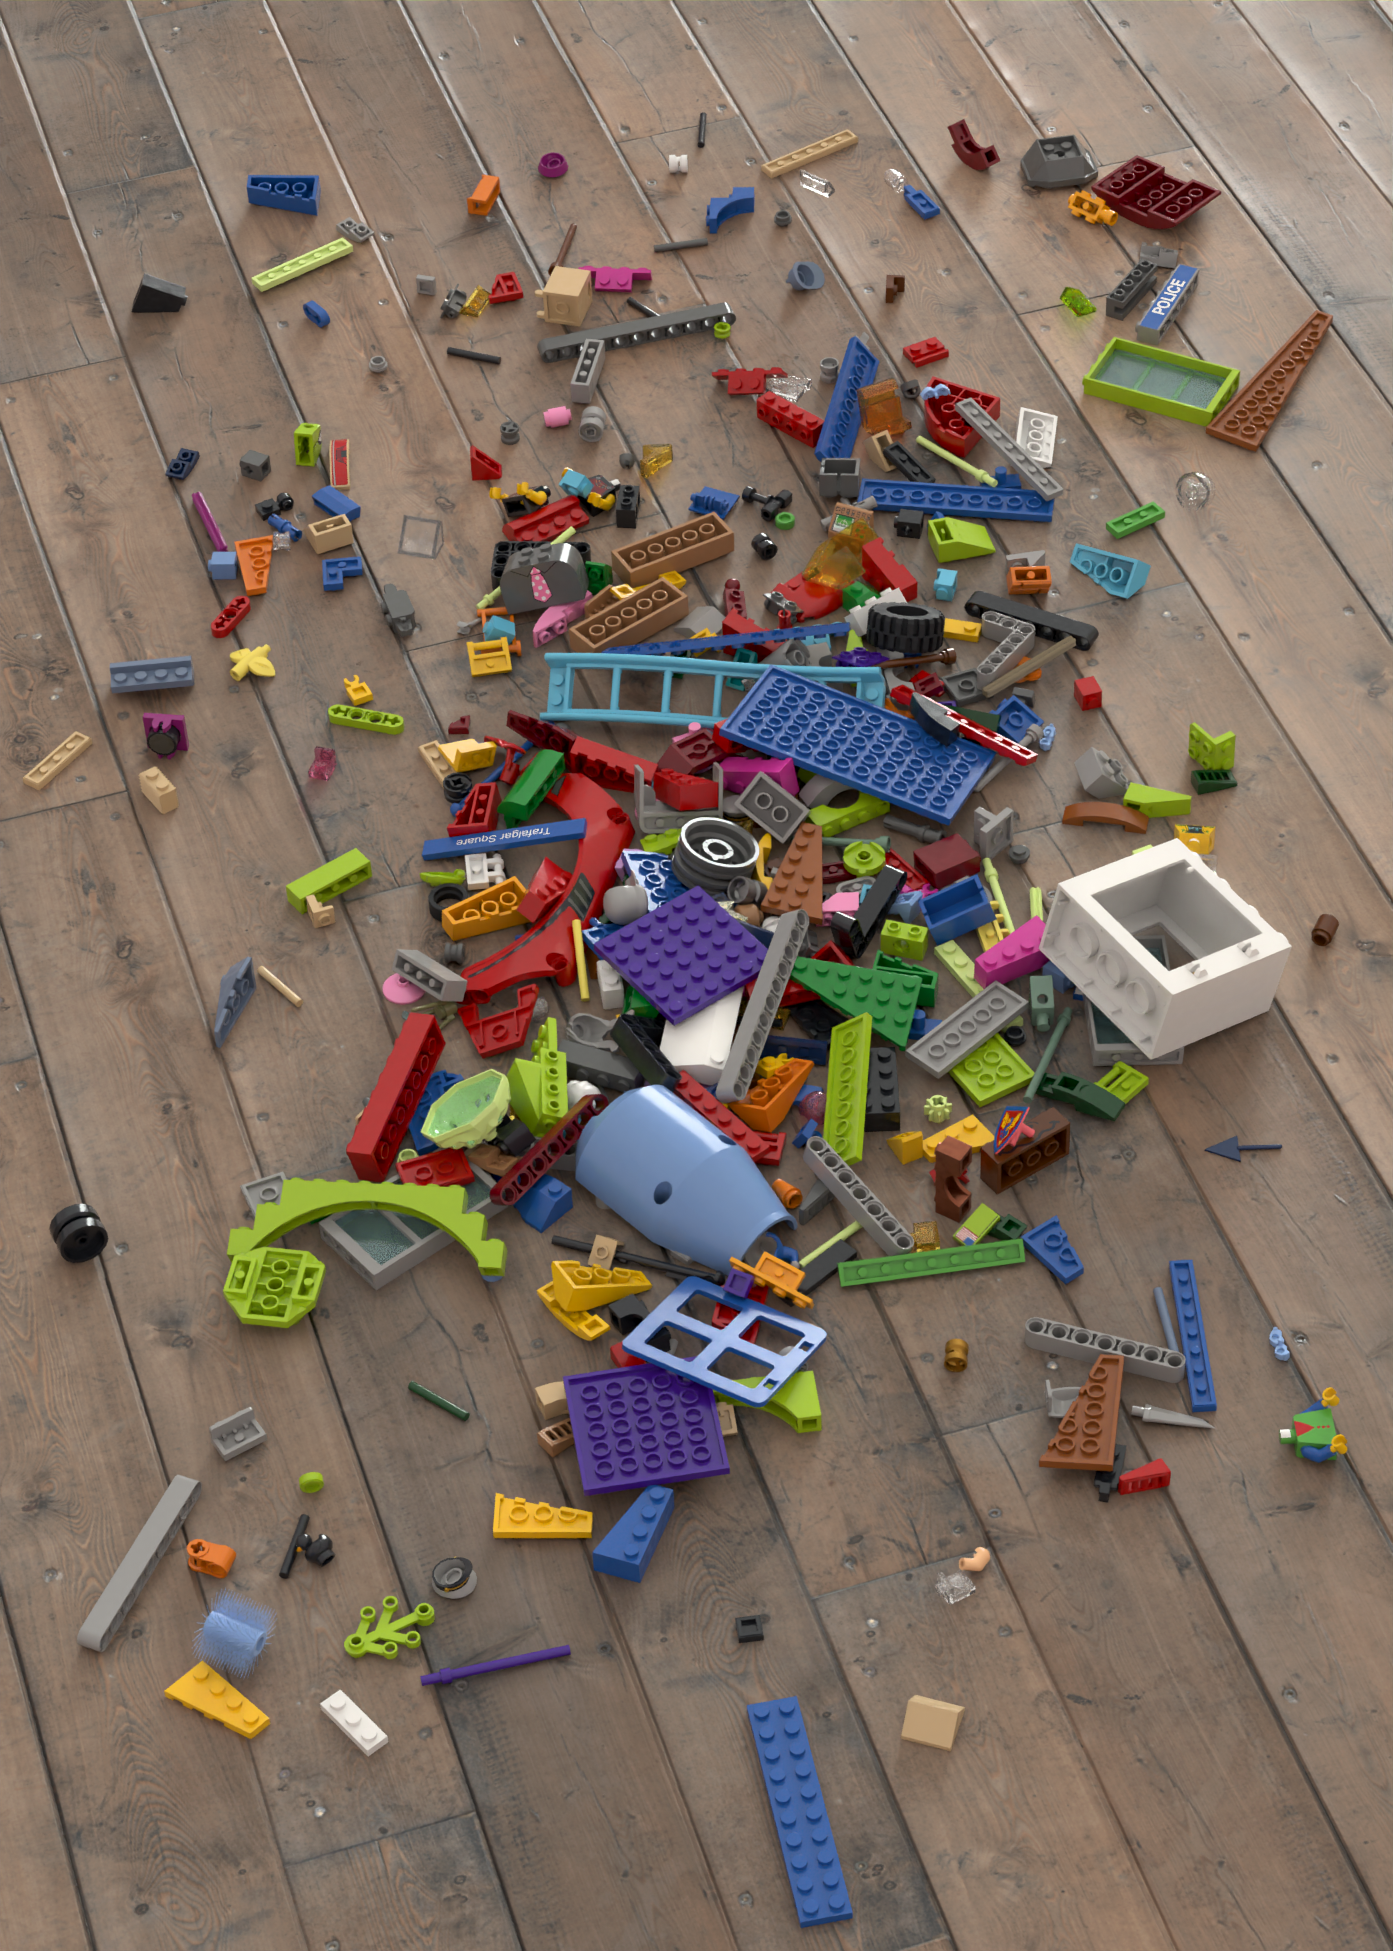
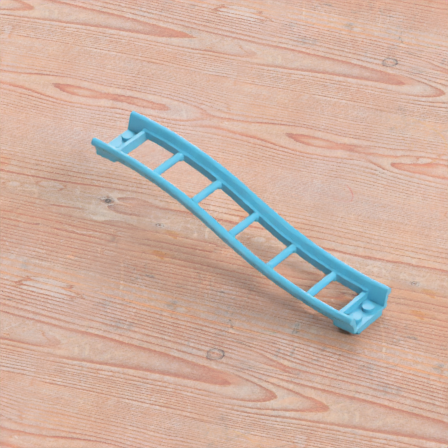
(563, 665)

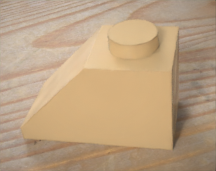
(874, 447)

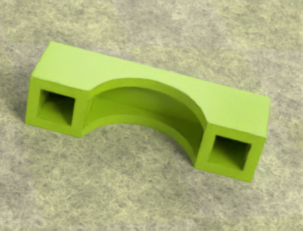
(838, 820)

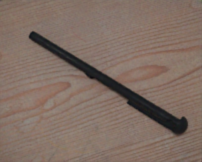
(672, 1270)

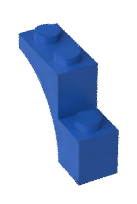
(721, 209)

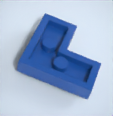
(336, 569)

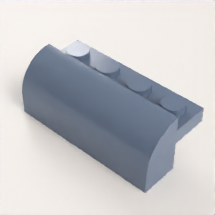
(152, 674)

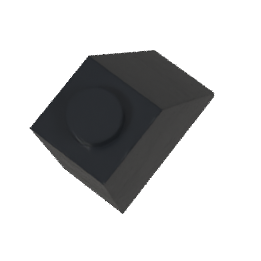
(158, 296)

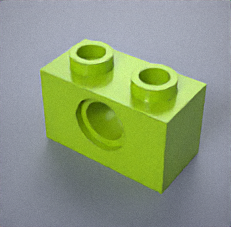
(904, 940)

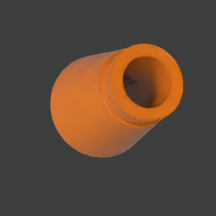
(787, 1194)

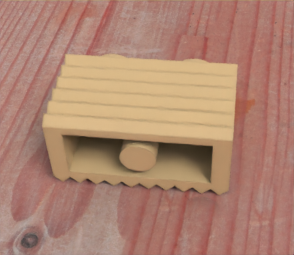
(159, 790)

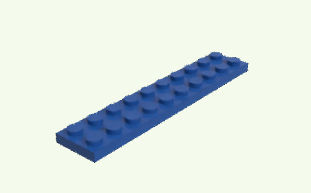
(843, 414)
(958, 500)
(799, 1812)

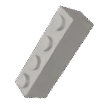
(587, 371)
(429, 975)

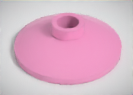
(401, 991)

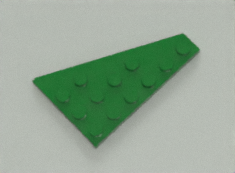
(858, 990)

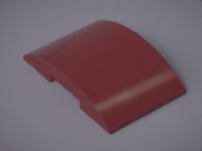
(1150, 196)

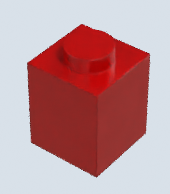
(1088, 693)

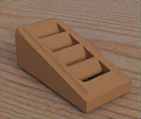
(561, 1443)

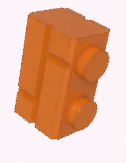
(1028, 580)

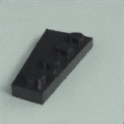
(816, 1019)

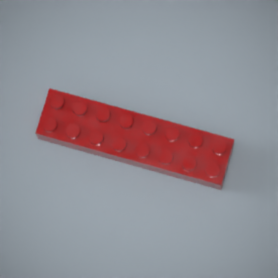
(395, 1097)

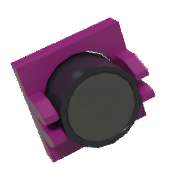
(164, 733)

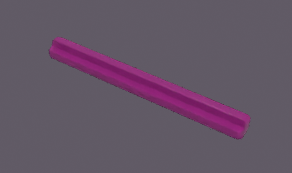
(209, 522)

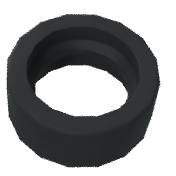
(443, 892)

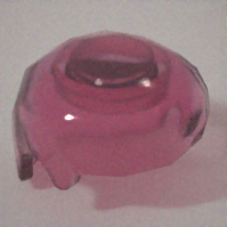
(814, 1106)

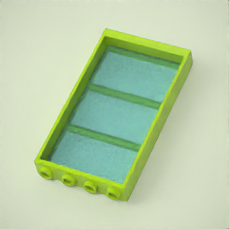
(1161, 381)

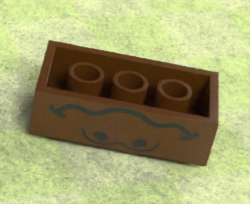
(1029, 1155)

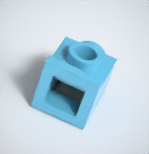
(576, 484)
(945, 584)

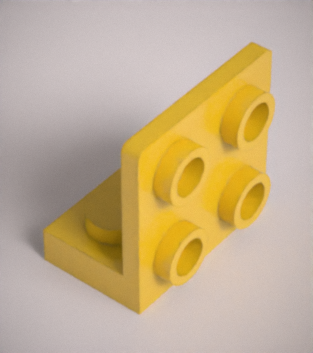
(468, 754)

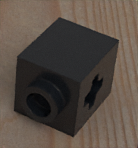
(909, 523)

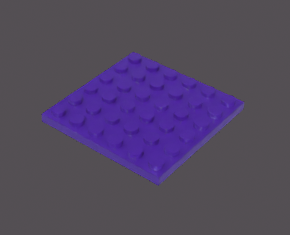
(684, 955)
(643, 1428)

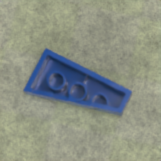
(634, 1538)

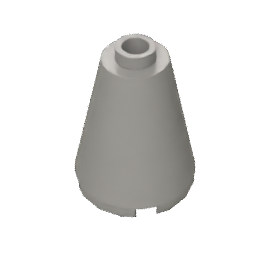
(789, 653)

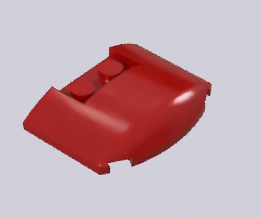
(811, 597)

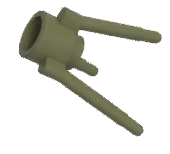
(443, 1009)

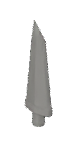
(1160, 1415)

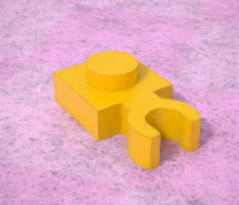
(357, 692)
(769, 1064)

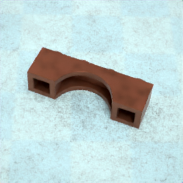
(951, 1161)

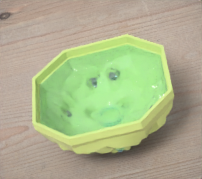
(468, 1111)

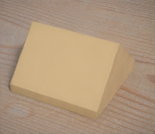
(932, 1722)

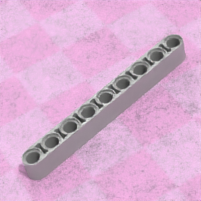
(139, 1563)

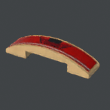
(339, 464)

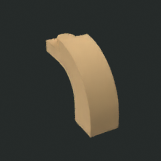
(551, 1399)

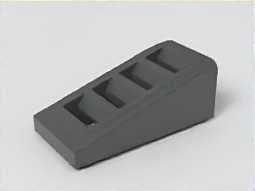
(815, 1201)

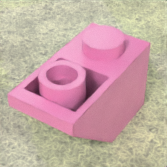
(844, 902)

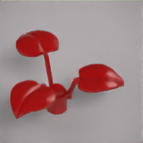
(511, 770)

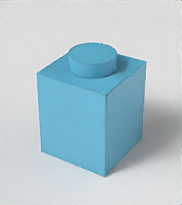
(497, 628)

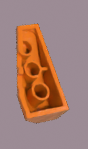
(772, 1098)

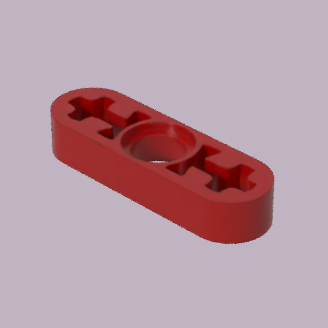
(237, 607)

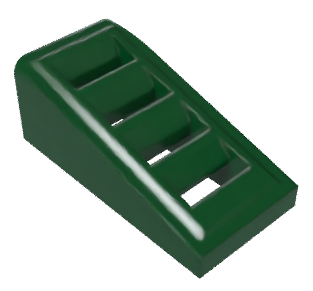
(1206, 780)

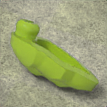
(438, 878)

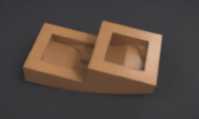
(491, 1160)

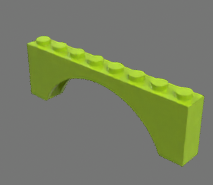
(794, 1402)

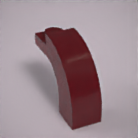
(968, 150)

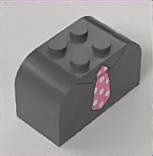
(543, 578)

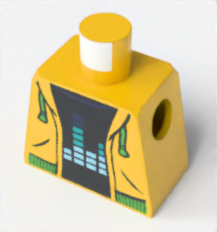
(1196, 838)

